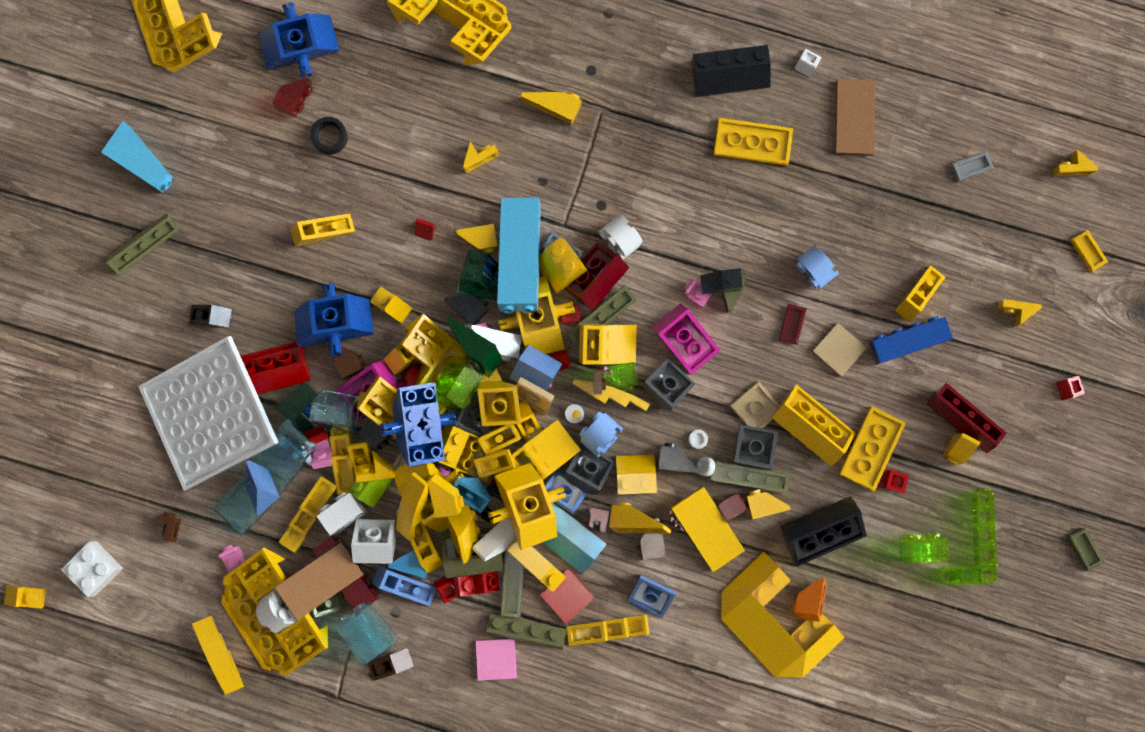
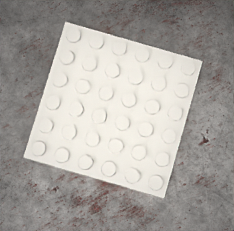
(208, 413)

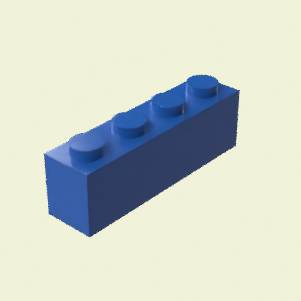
(910, 340)

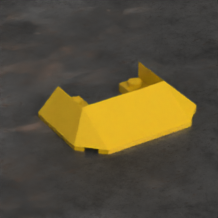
(481, 22)
(171, 39)
(432, 349)
(760, 632)
(274, 651)

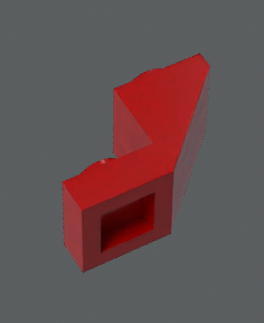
(476, 584)

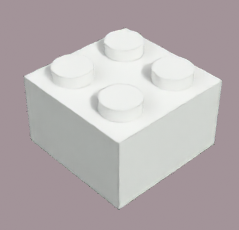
(341, 513)
(373, 541)
(92, 568)

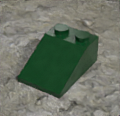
(481, 352)

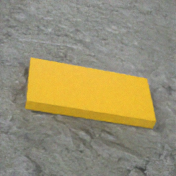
(753, 142)
(872, 449)
(707, 529)

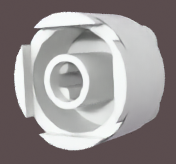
(621, 237)
(274, 612)

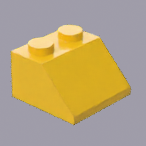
(560, 264)
(498, 403)
(636, 474)
(464, 532)

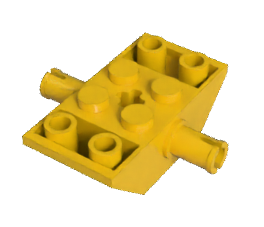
(545, 332)
(402, 476)
(529, 524)

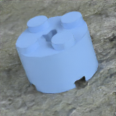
(817, 267)
(600, 434)

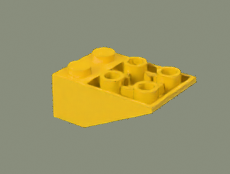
(607, 343)
(461, 450)
(547, 450)

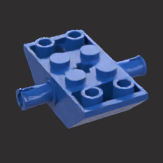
(314, 34)
(333, 320)
(422, 442)

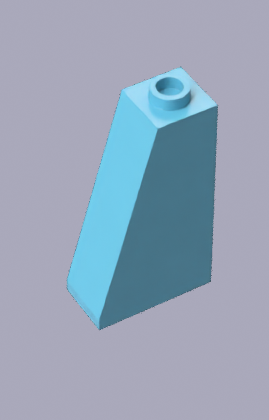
(132, 154)

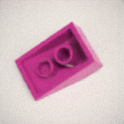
(685, 338)
(366, 378)

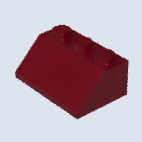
(603, 273)

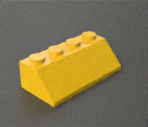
(813, 425)

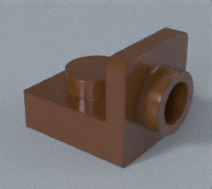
(599, 384)
(171, 529)

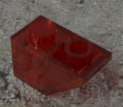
(292, 96)

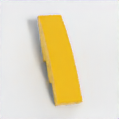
(616, 395)
(341, 461)
(411, 506)
(307, 515)
(607, 630)
(218, 655)

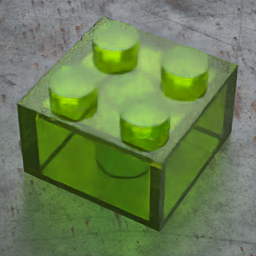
(457, 385)
(925, 549)

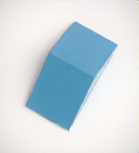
(473, 493)
(409, 564)

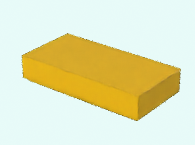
(1089, 251)

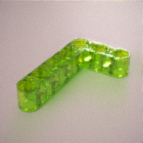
(980, 545)

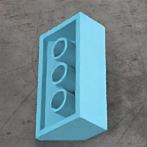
(574, 541)

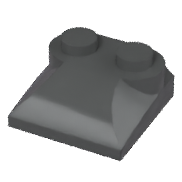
(667, 385)
(470, 418)
(755, 447)
(589, 471)

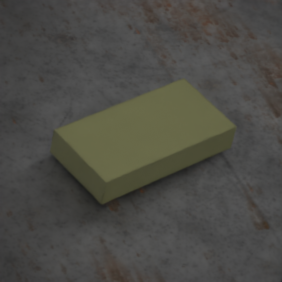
(1085, 549)

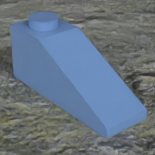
(403, 585)

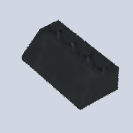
(731, 70)
(823, 531)

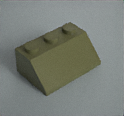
(454, 566)

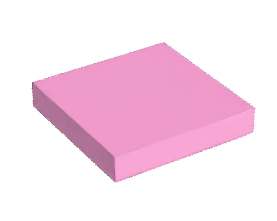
(496, 659)

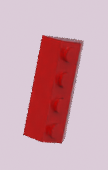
(277, 367)

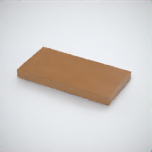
(855, 117)
(318, 581)

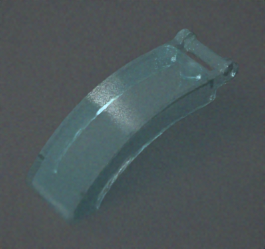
(283, 463)

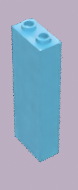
(519, 255)

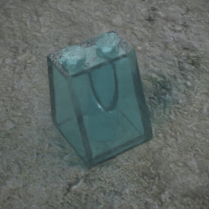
(334, 411)
(366, 633)

